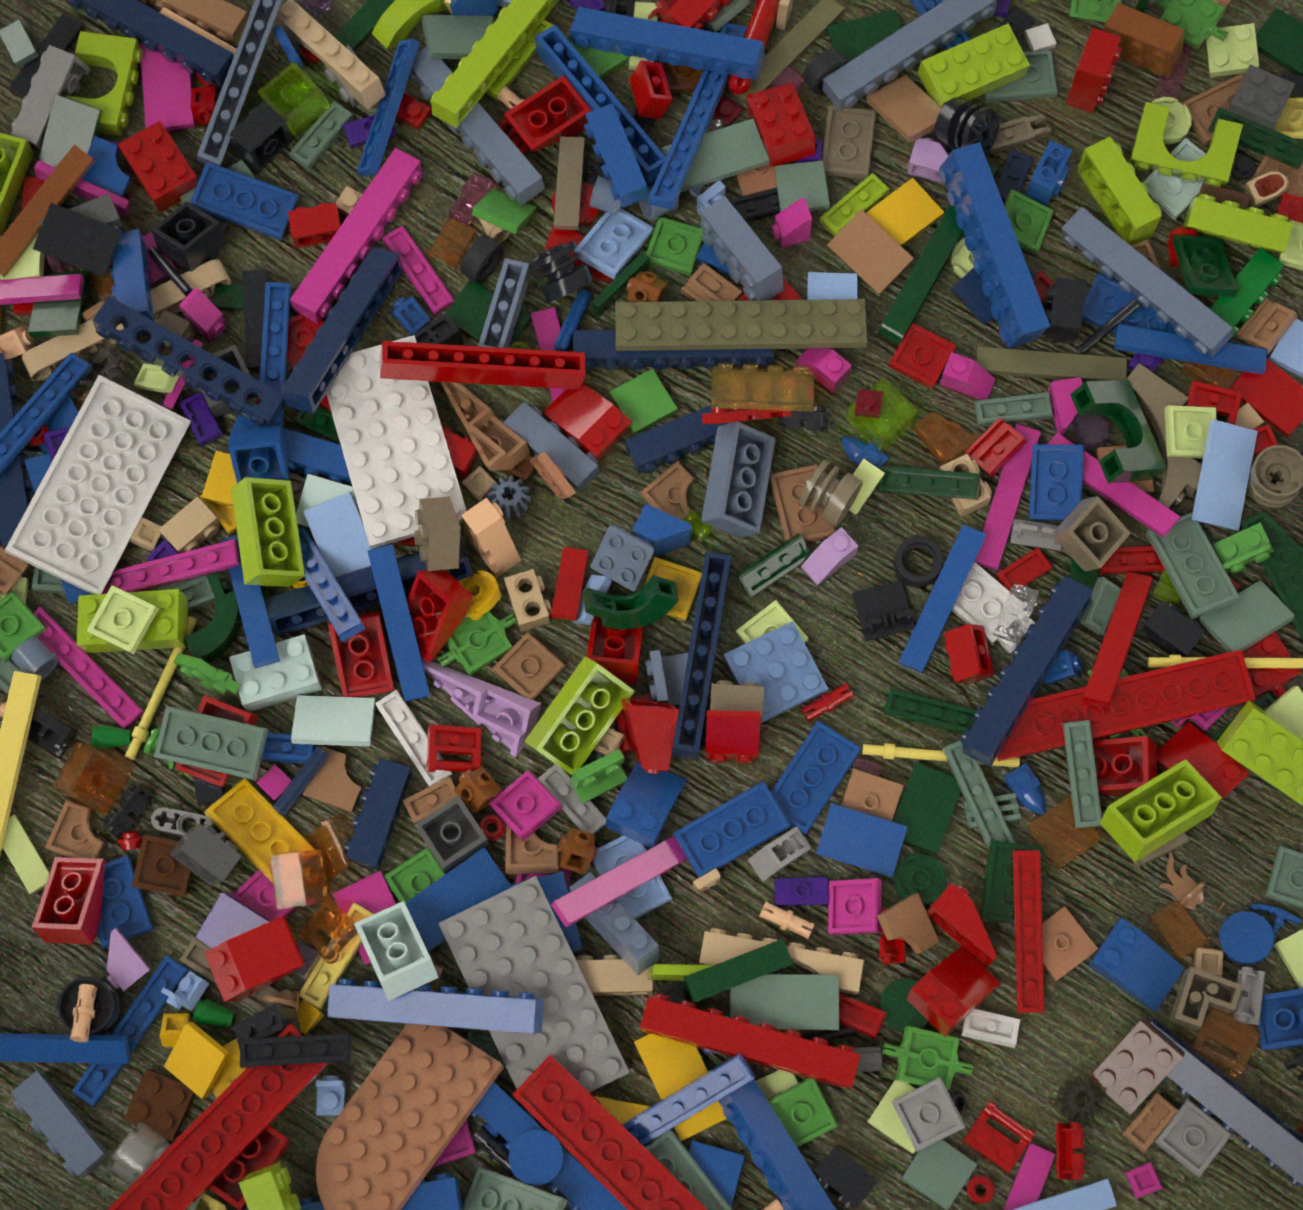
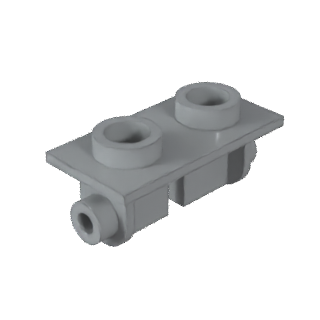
(1034, 534)
(1250, 999)

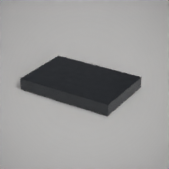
(77, 240)

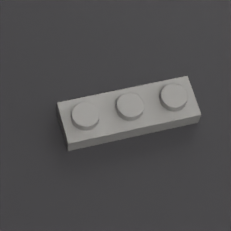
(584, 815)

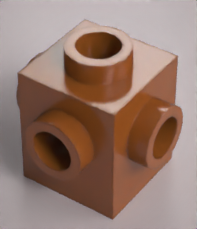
(646, 288)
(477, 789)
(577, 850)

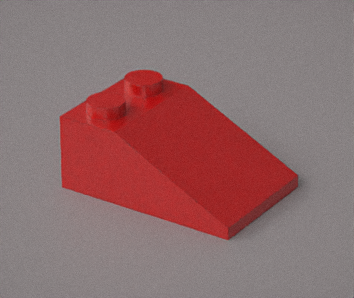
(549, 115)
(588, 420)
(436, 609)
(616, 650)
(364, 658)
(220, 709)
(732, 736)
(1205, 756)
(1124, 764)
(71, 901)
(960, 920)
(254, 959)
(952, 990)

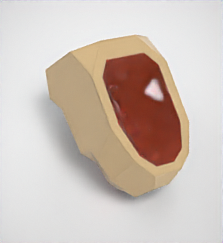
(1266, 188)

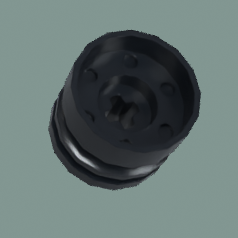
(965, 123)
(560, 271)
(108, 1007)

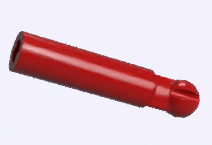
(758, 29)

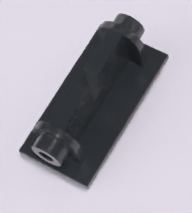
(814, 420)
(119, 818)

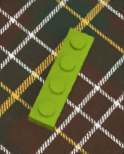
(518, 62)

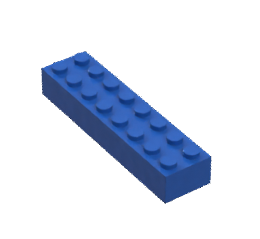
(993, 246)

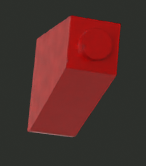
(651, 732)

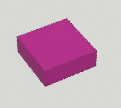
(274, 782)
(1143, 1180)

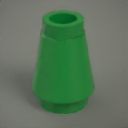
(109, 737)
(211, 1013)

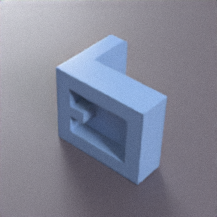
(710, 196)
(188, 992)
(330, 1096)

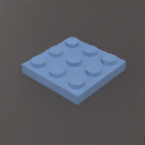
(781, 666)

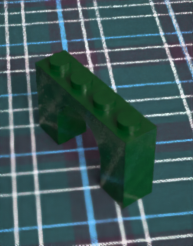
(1118, 403)

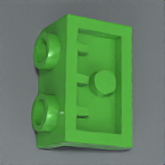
(1093, 9)
(1244, 548)
(599, 776)

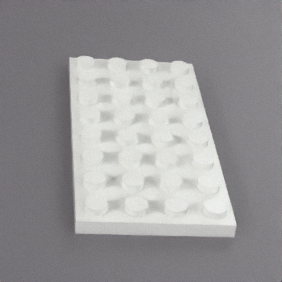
(390, 446)
(98, 486)

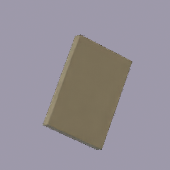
(848, 142)

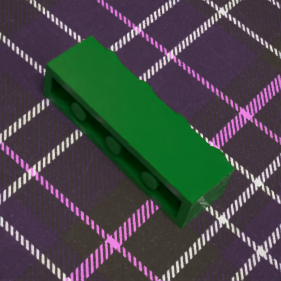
(1252, 286)

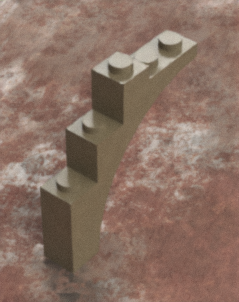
(1153, 396)

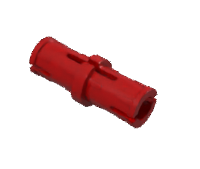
(827, 702)

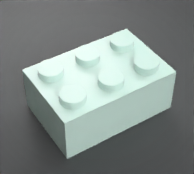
(278, 681)
(396, 950)

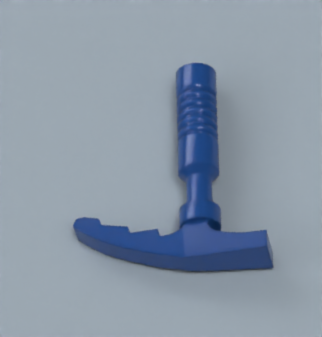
(1280, 914)

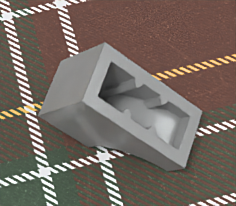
(779, 853)

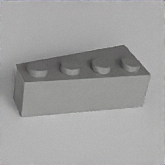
(56, 75)

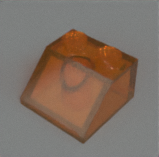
(91, 778)
(300, 879)

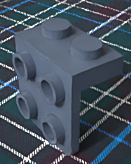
(623, 558)
(667, 676)

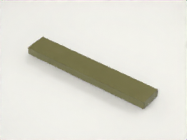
(795, 44)
(1051, 364)

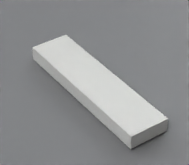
(409, 734)

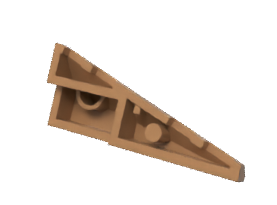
(494, 441)

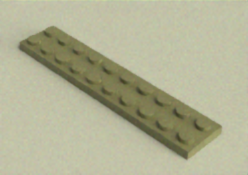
(740, 325)

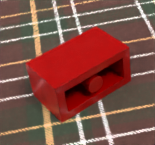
(650, 89)
(314, 224)
(968, 654)

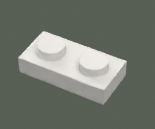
(991, 1028)

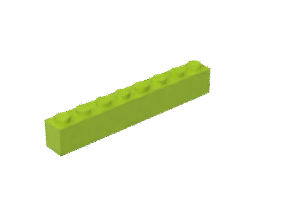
(488, 59)

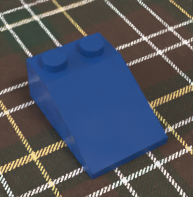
(644, 805)
(1136, 964)
(1281, 1020)

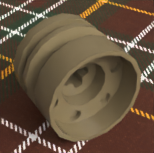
(1279, 463)
(830, 492)

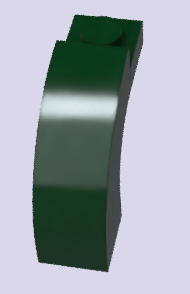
(635, 609)
(224, 627)

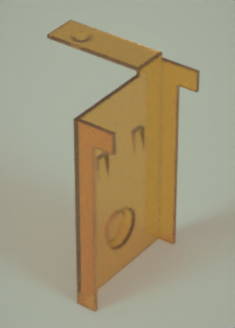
(452, 242)
(326, 839)
(1179, 929)

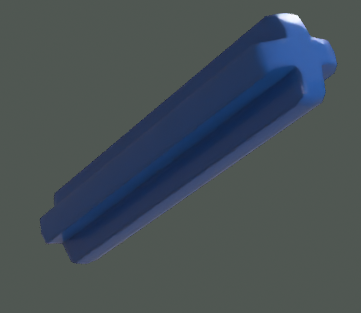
(572, 320)

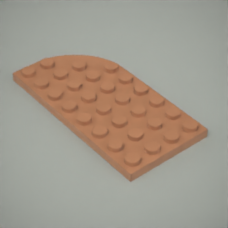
(401, 1119)

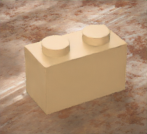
(190, 527)

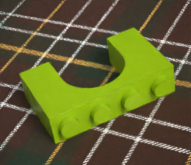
(122, 57)
(1151, 152)

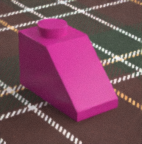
(793, 224)
(203, 315)
(827, 367)
(967, 377)
(1062, 403)

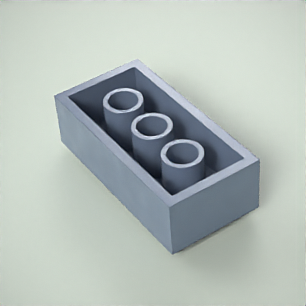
(741, 251)
(738, 479)

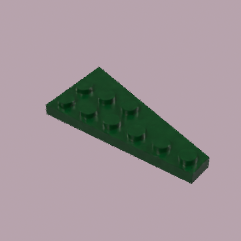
(1283, 567)

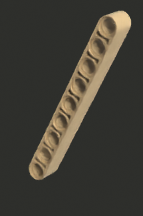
(47, 357)

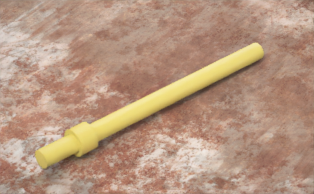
(1162, 662)
(141, 732)
(889, 751)

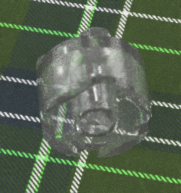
(137, 1153)

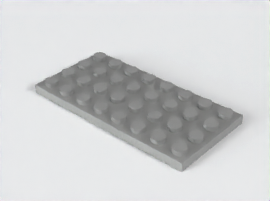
(520, 947)

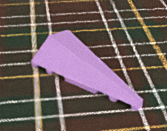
(499, 710)

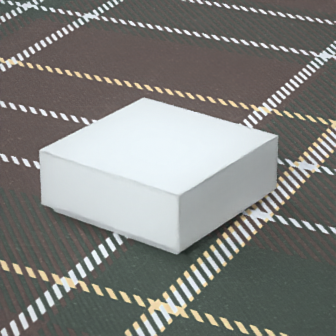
(1040, 38)

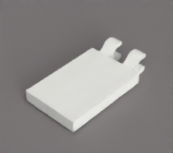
(982, 604)

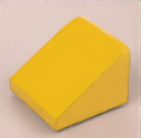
(308, 1017)
(172, 1027)

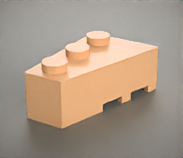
(490, 537)

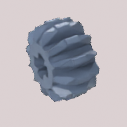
(516, 490)

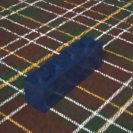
(671, 441)
(378, 814)

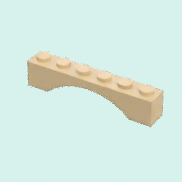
(353, 74)
(721, 947)

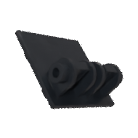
(883, 611)

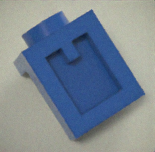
(409, 314)
(1065, 666)

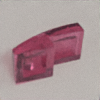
(471, 193)

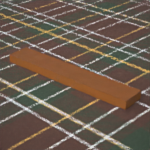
(53, 190)

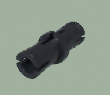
(482, 1137)

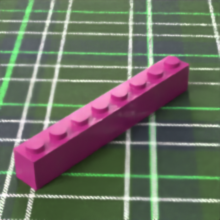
(356, 236)

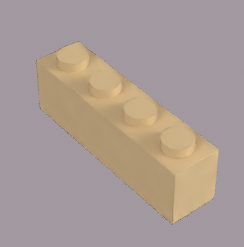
(613, 977)

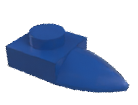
(859, 450)
(1027, 789)

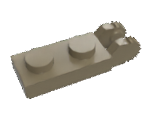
(1020, 132)

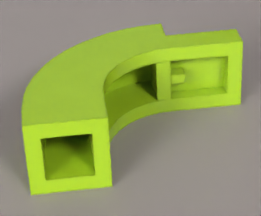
(402, 17)

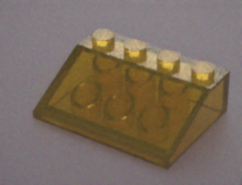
(762, 388)

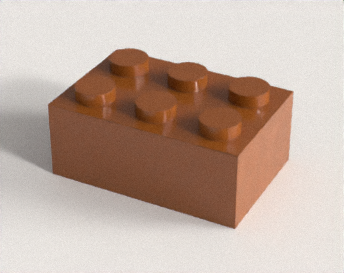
(1146, 40)

